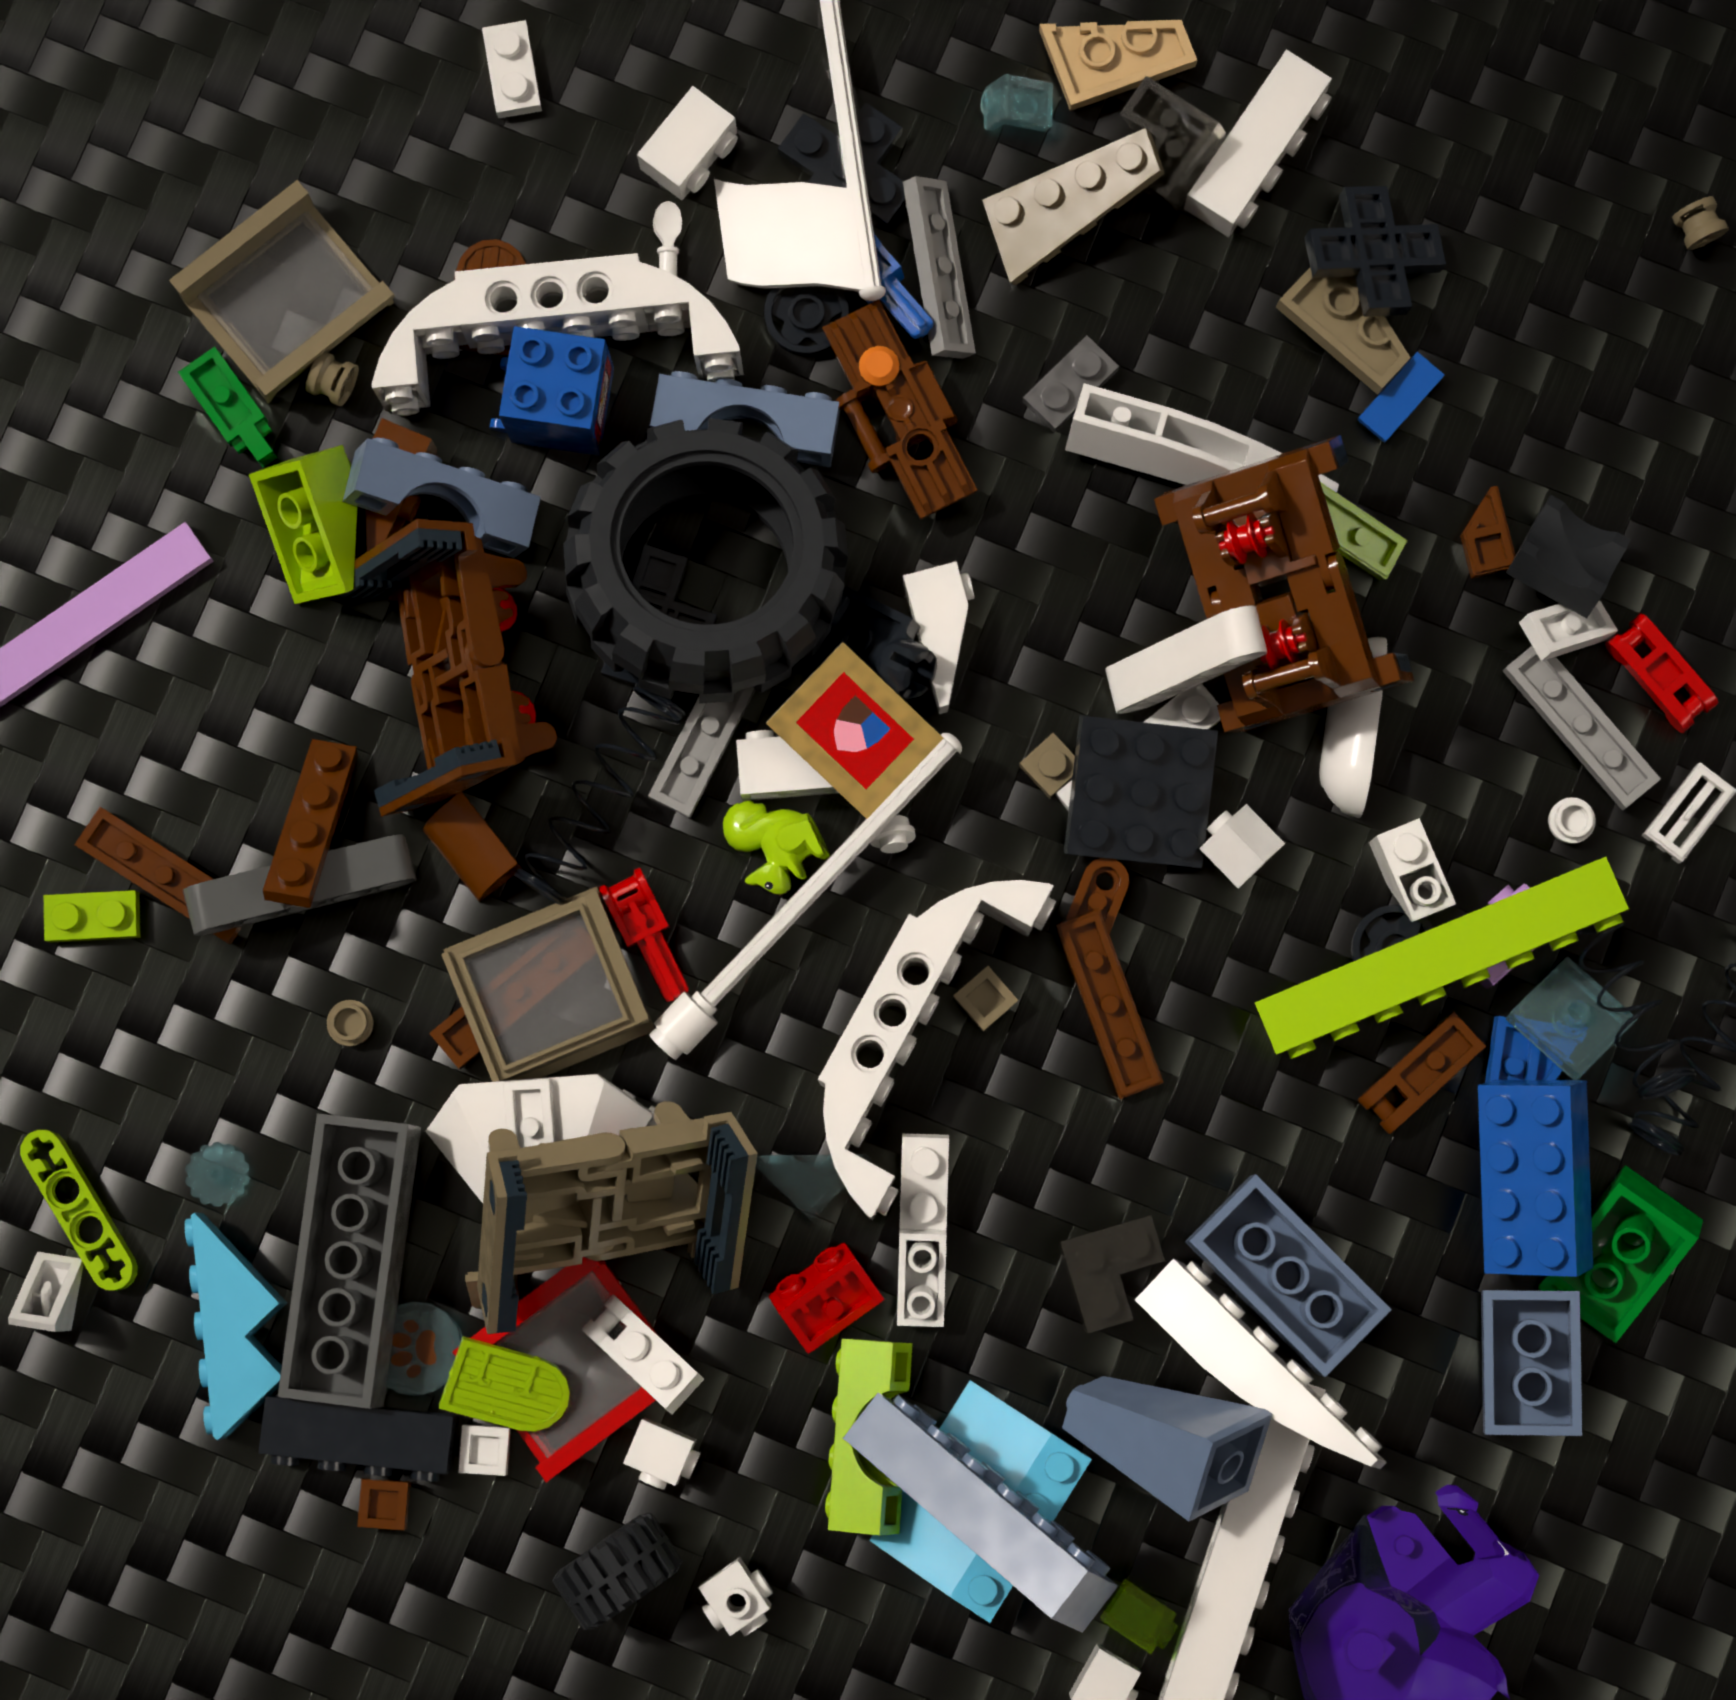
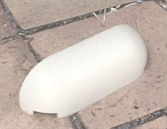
(1351, 745)

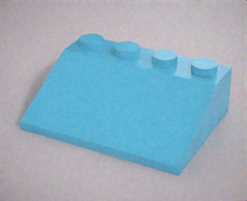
(1030, 1462)

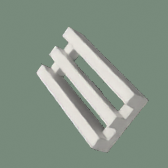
(1665, 843)

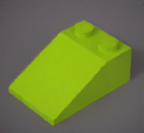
(310, 522)

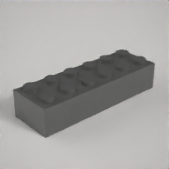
(349, 1261)

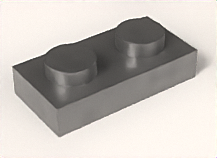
(1059, 391)

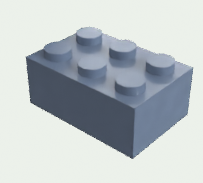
(1531, 1363)

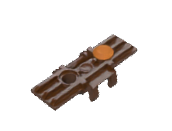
(912, 401)

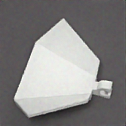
(532, 1109)

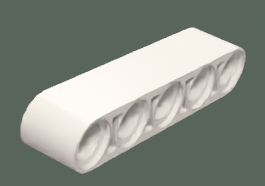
(1186, 659)

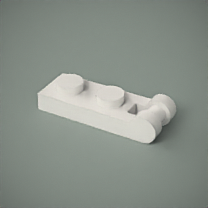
(644, 1355)

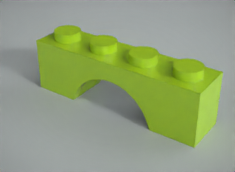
(860, 1494)

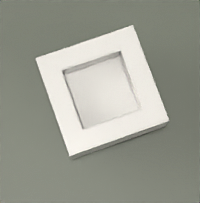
(484, 1450)

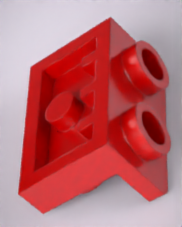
(825, 1297)

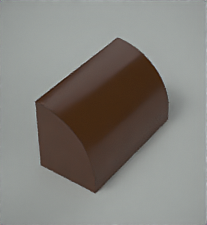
(470, 847)

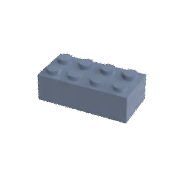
(1288, 1276)

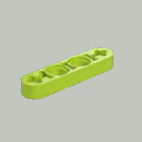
(74, 1213)

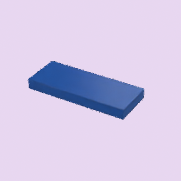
(1400, 397)

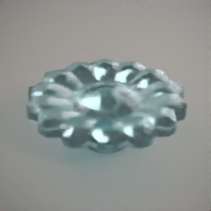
(217, 1174)

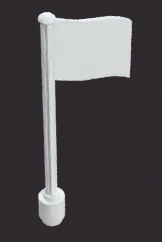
(801, 229)

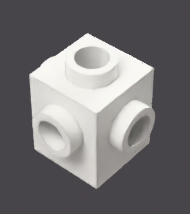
(736, 1580)

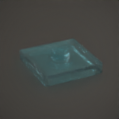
(1567, 1021)

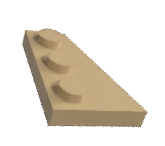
(1112, 59)

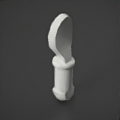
(667, 227)

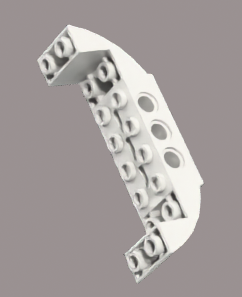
(474, 307)
(921, 942)

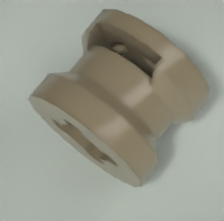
(1700, 223)
(332, 378)

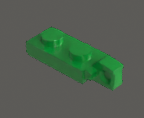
(229, 405)

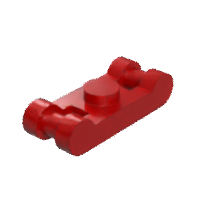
(1662, 672)

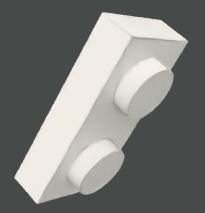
(512, 69)
(1561, 630)

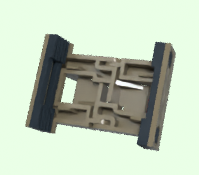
(550, 1212)

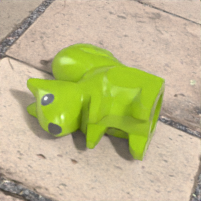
(784, 838)

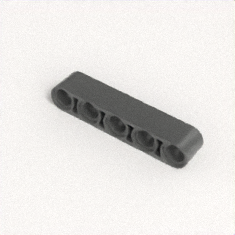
(345, 875)

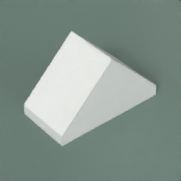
(48, 1293)

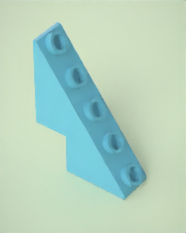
(232, 1309)

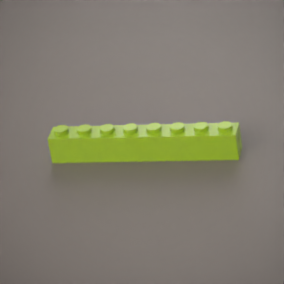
(1442, 956)

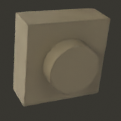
(1049, 765)
(985, 998)

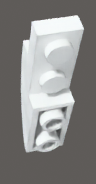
(923, 1230)

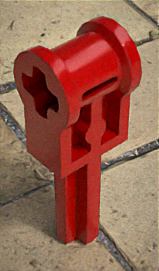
(641, 923)

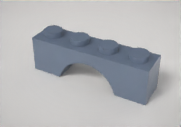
(802, 422)
(386, 475)

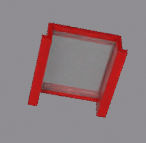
(600, 1389)

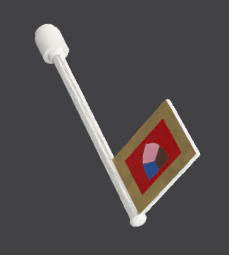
(874, 756)

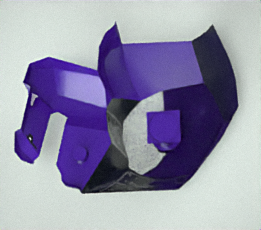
(1401, 1616)

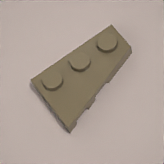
(1334, 318)

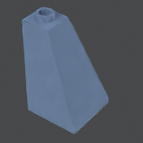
(1170, 1442)

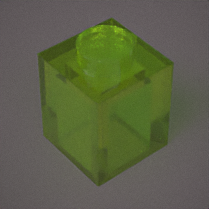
(1140, 1617)

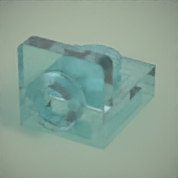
(1017, 103)

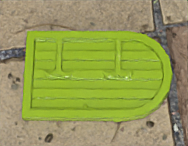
(505, 1387)

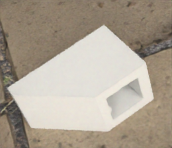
(1412, 870)

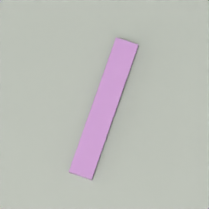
(99, 610)

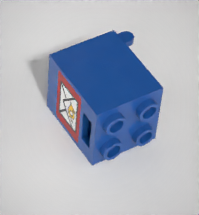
(555, 391)

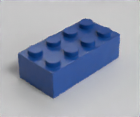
(1535, 1177)

